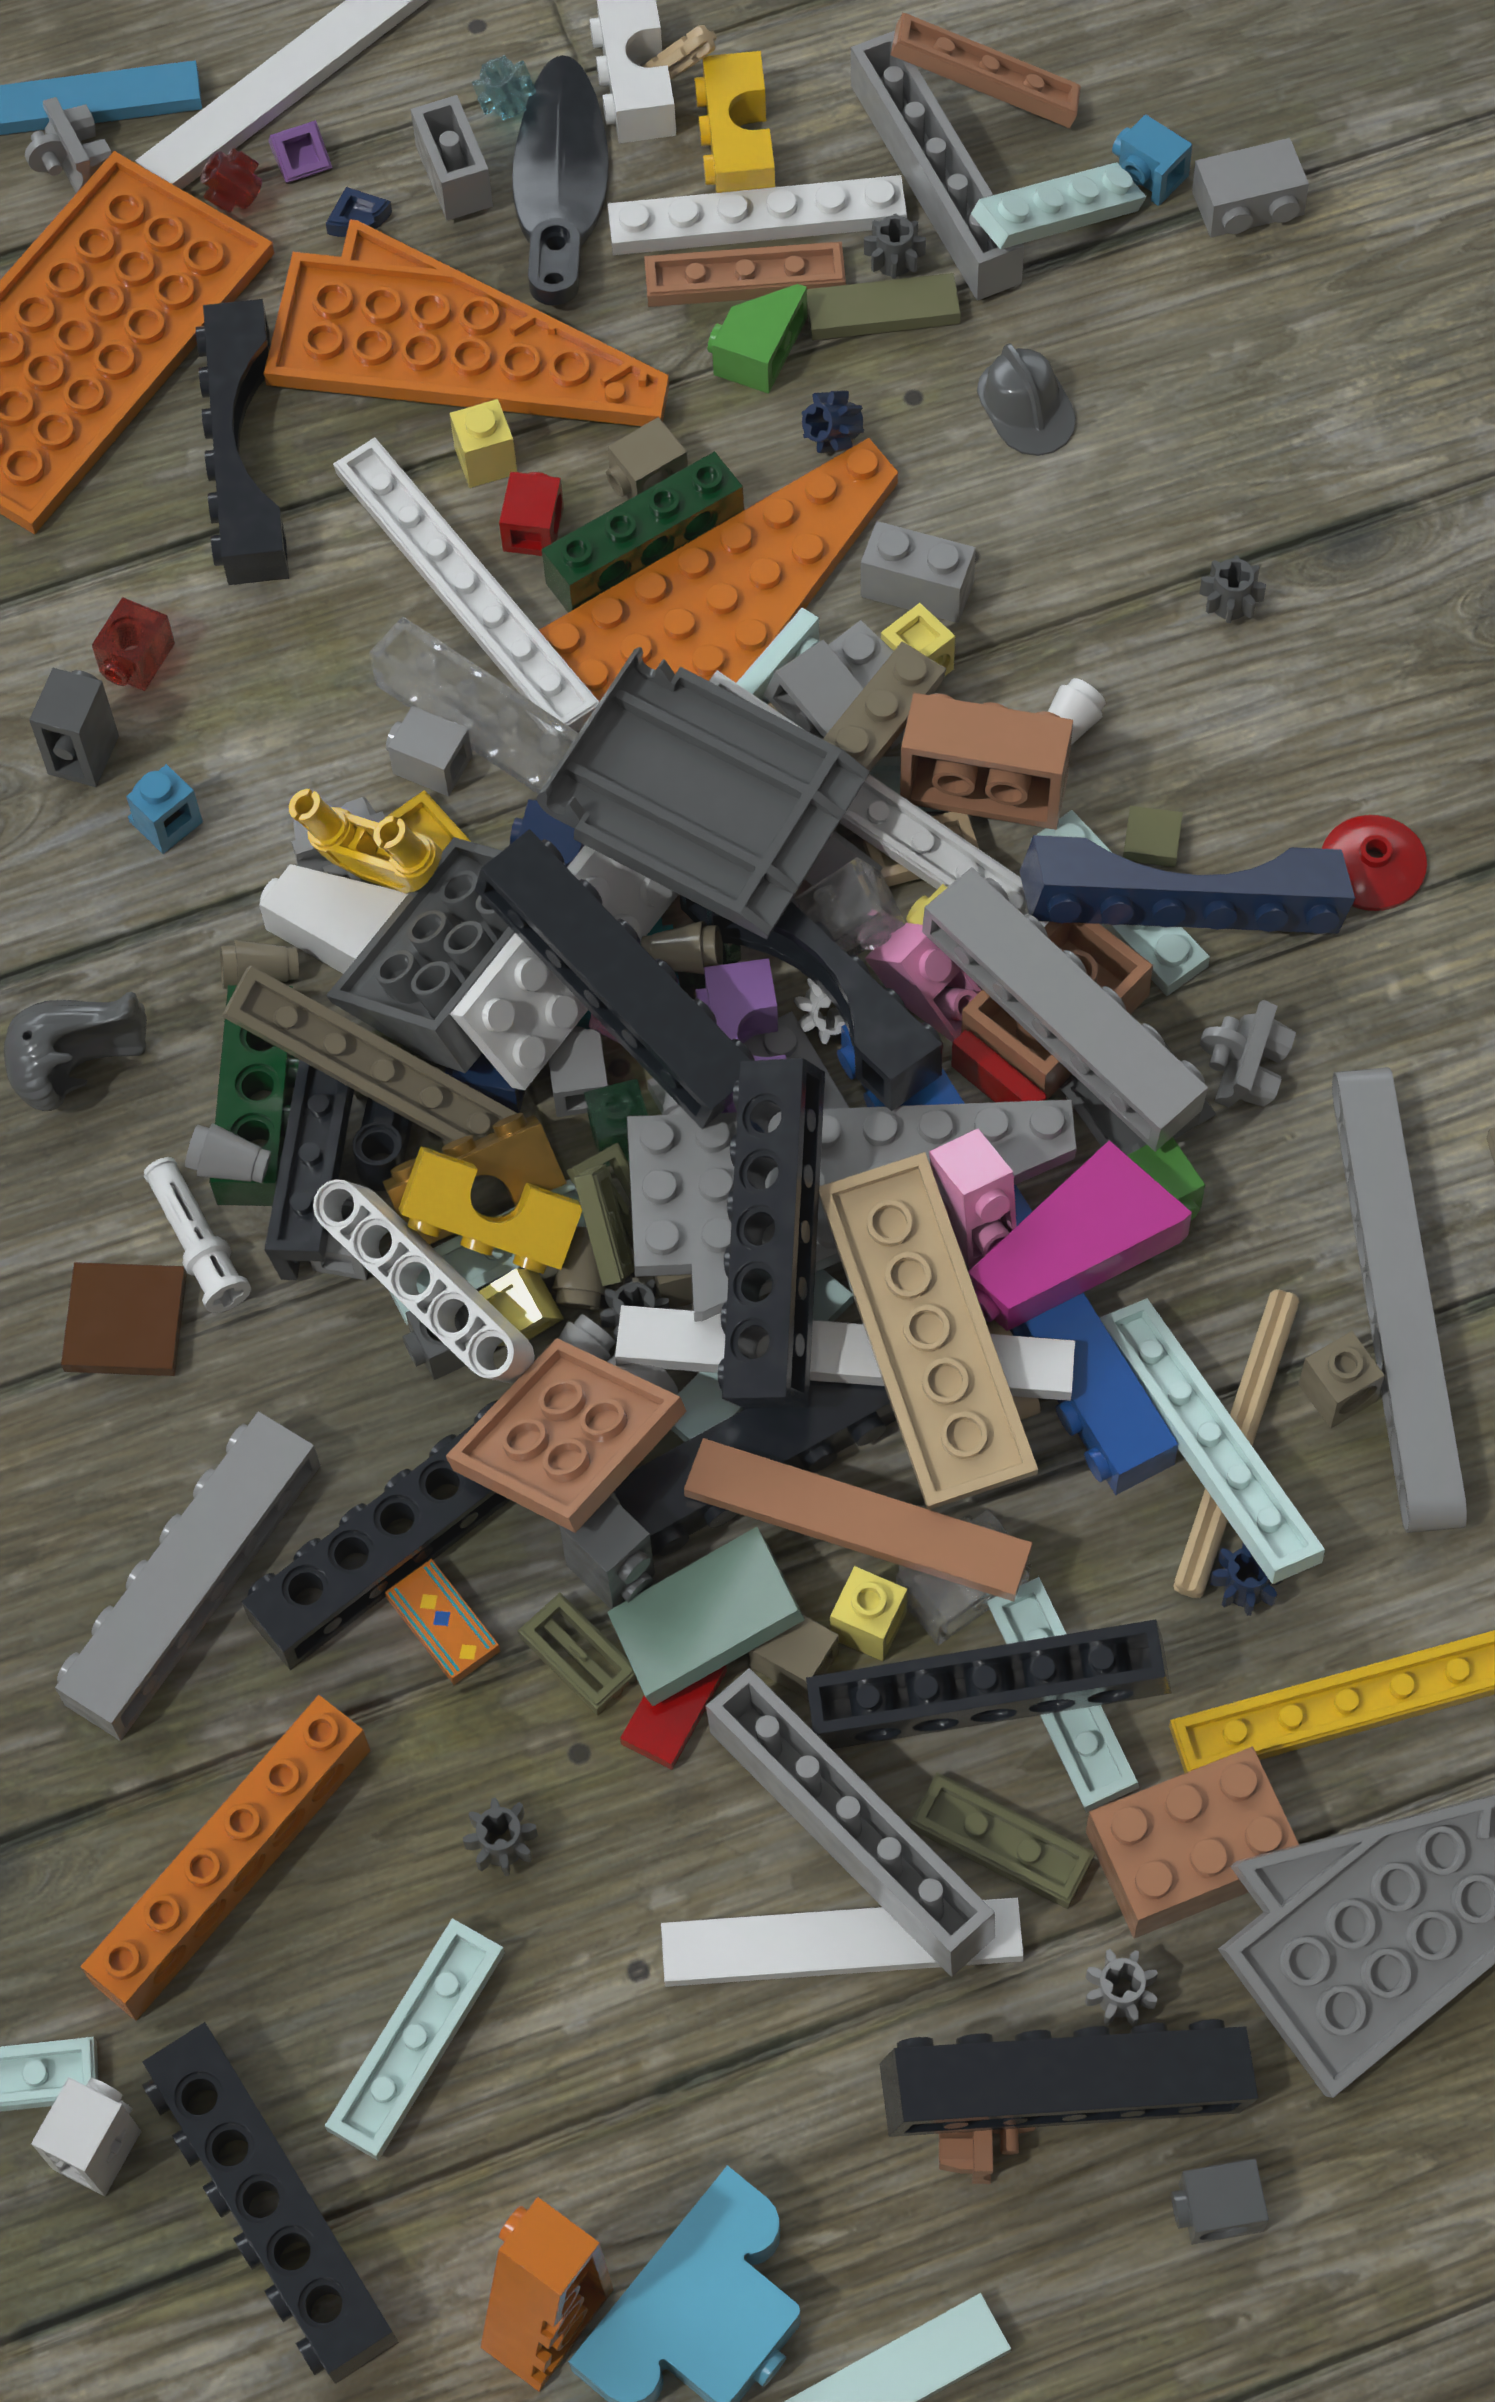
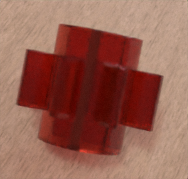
(231, 180)

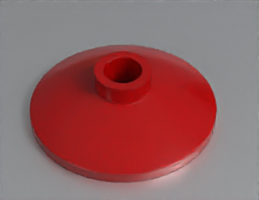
(1385, 880)

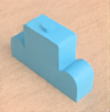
(698, 2307)

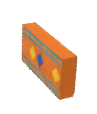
(442, 1621)

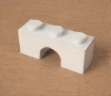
(639, 96)

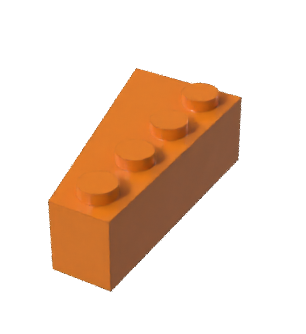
(542, 2291)

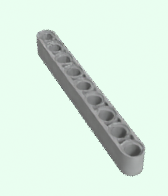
(1399, 1301)

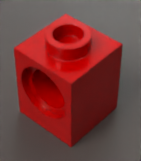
(531, 512)

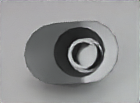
(1026, 402)

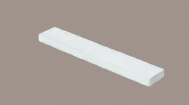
(813, 1945)

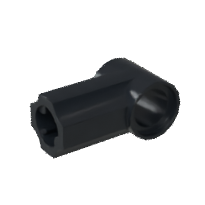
(380, 1133)

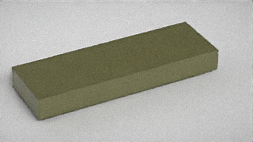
(883, 306)
(1002, 1840)

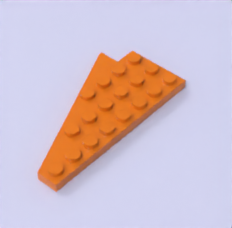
(426, 333)
(733, 586)

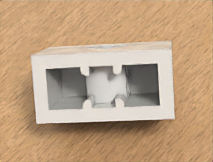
(87, 2134)

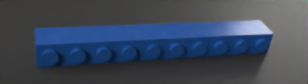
(1107, 1402)

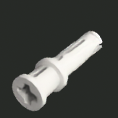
(205, 1254)

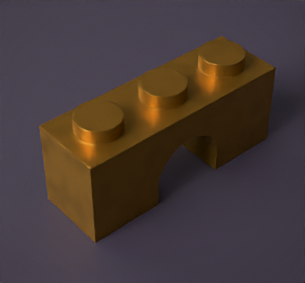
(513, 1153)

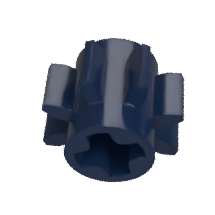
(832, 421)
(1236, 1591)

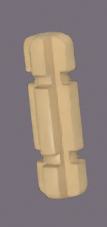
(685, 51)

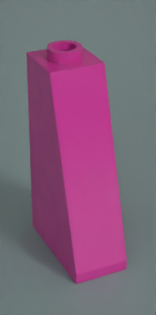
(1077, 1238)

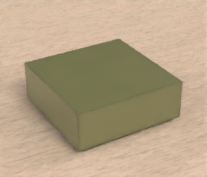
(1152, 836)

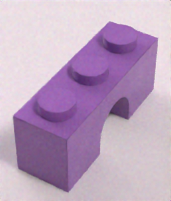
(742, 1001)

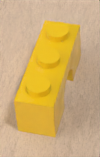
(733, 97)
(534, 1231)

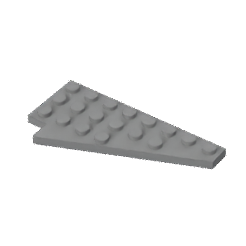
(687, 1173)
(1368, 1934)

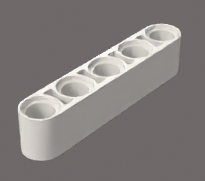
(399, 1274)

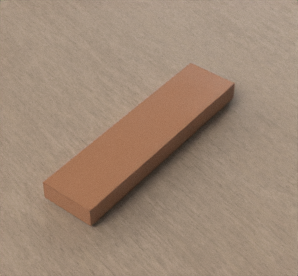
(986, 70)
(741, 273)

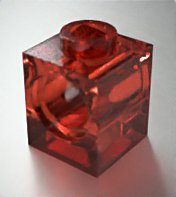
(128, 627)

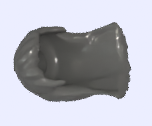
(60, 1035)

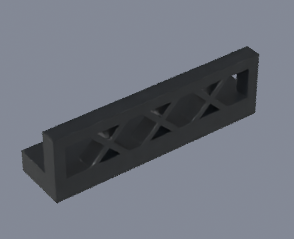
(308, 1161)

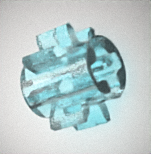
(504, 87)

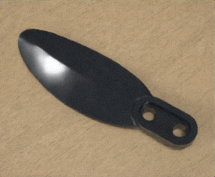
(559, 177)

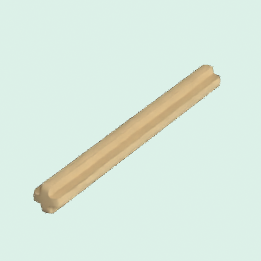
(1247, 1414)

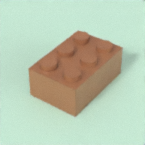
(985, 760)
(1106, 962)
(1175, 1841)

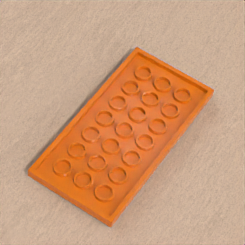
(103, 321)

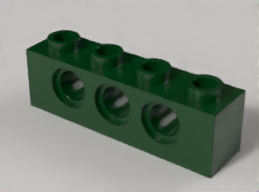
(641, 531)
(241, 1075)

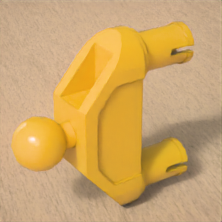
(371, 850)

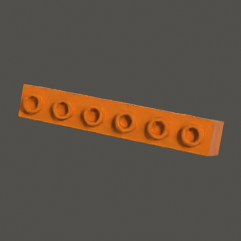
(226, 1857)

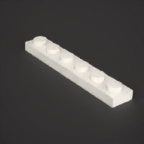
(754, 215)

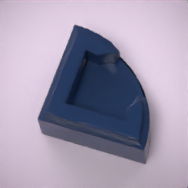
(357, 206)

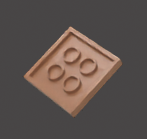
(566, 1434)

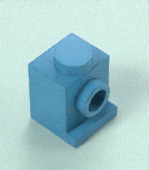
(1154, 157)
(155, 800)

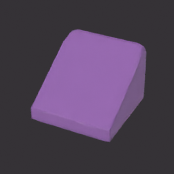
(300, 152)

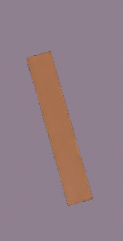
(858, 1519)

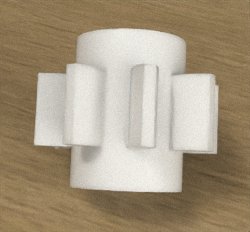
(811, 1003)

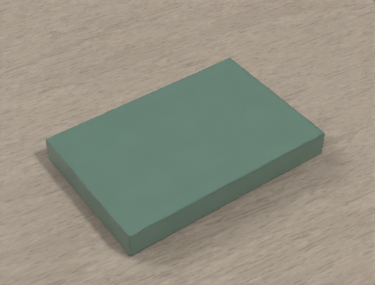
(705, 1616)

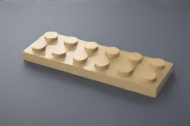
(927, 1331)

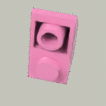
(924, 979)
(975, 1193)

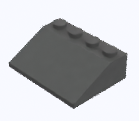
(428, 961)

